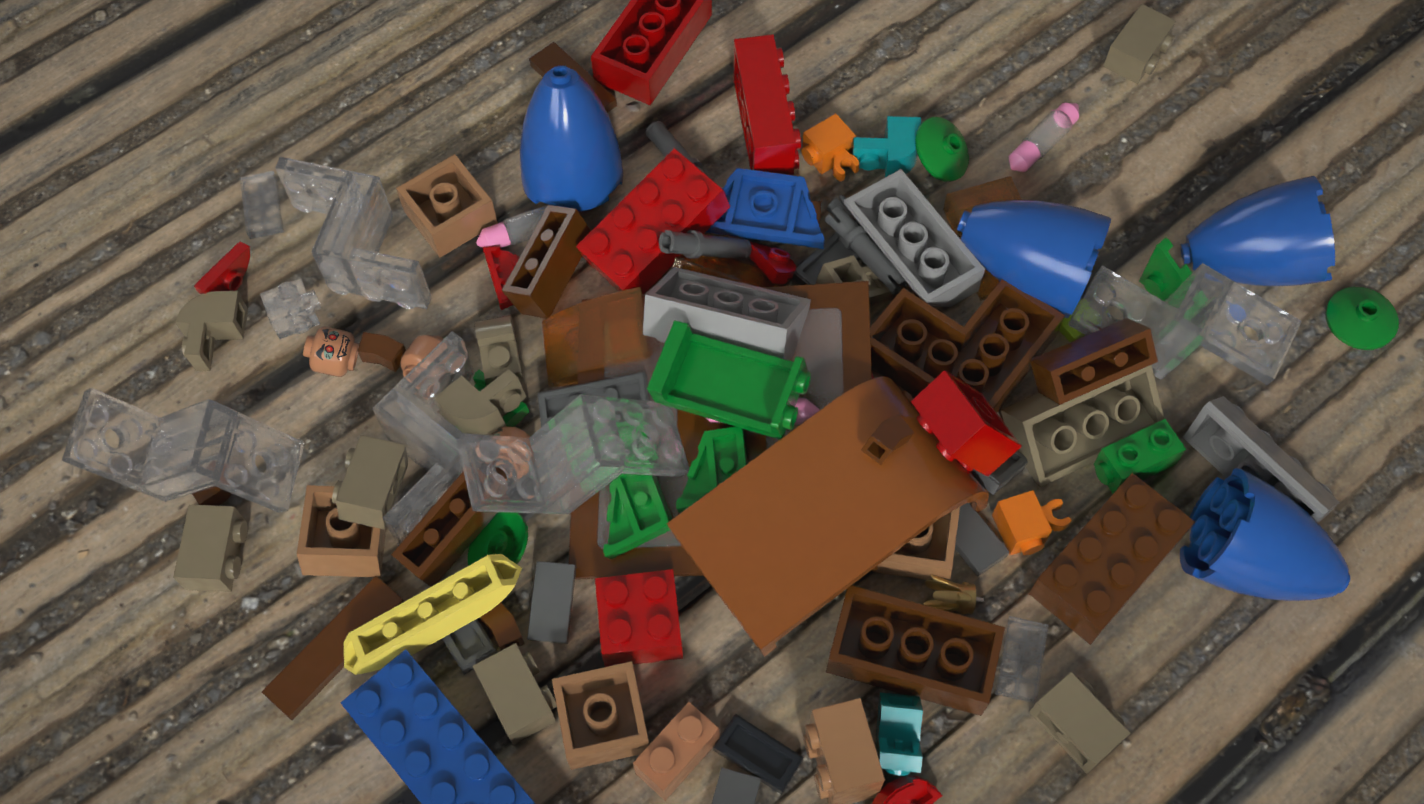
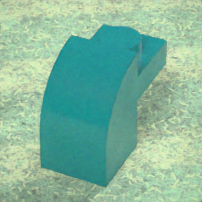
(893, 151)
(899, 733)

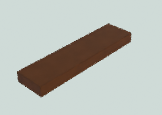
(325, 653)

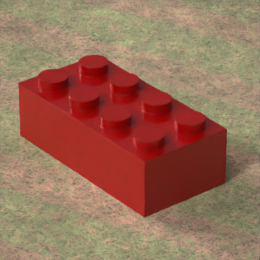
(648, 45)
(764, 106)
(669, 198)

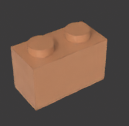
(676, 751)

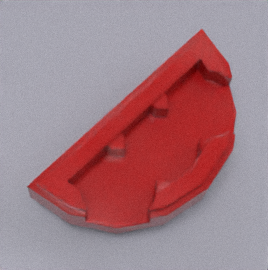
(773, 263)
(500, 266)
(227, 272)
(908, 791)

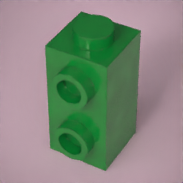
(1140, 453)

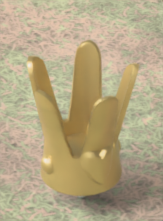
(952, 595)

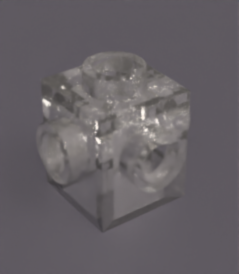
(291, 308)

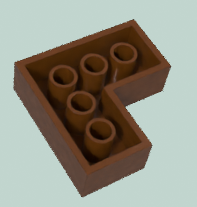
(989, 353)

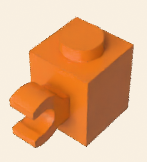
(829, 147)
(1026, 523)

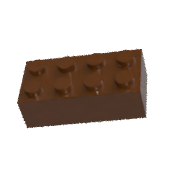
(1111, 558)
(916, 650)

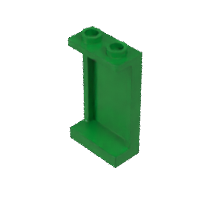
(728, 382)

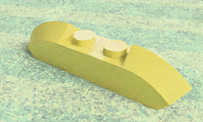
(431, 614)

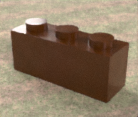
(547, 262)
(1094, 360)
(442, 534)

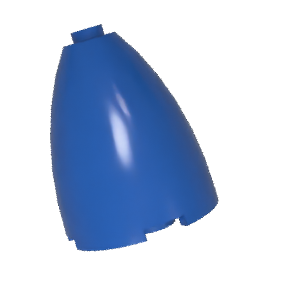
(568, 144)
(1267, 237)
(1037, 247)
(1261, 543)

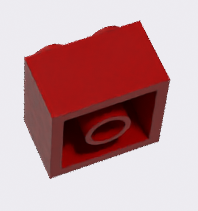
(964, 424)
(638, 618)

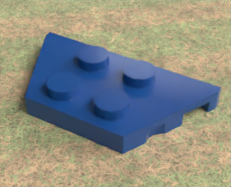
(769, 209)

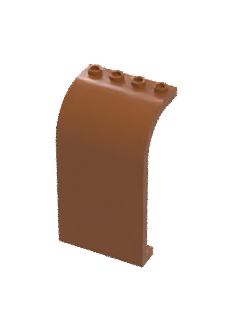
(820, 511)

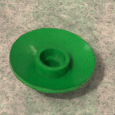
(942, 149)
(1356, 328)
(502, 535)

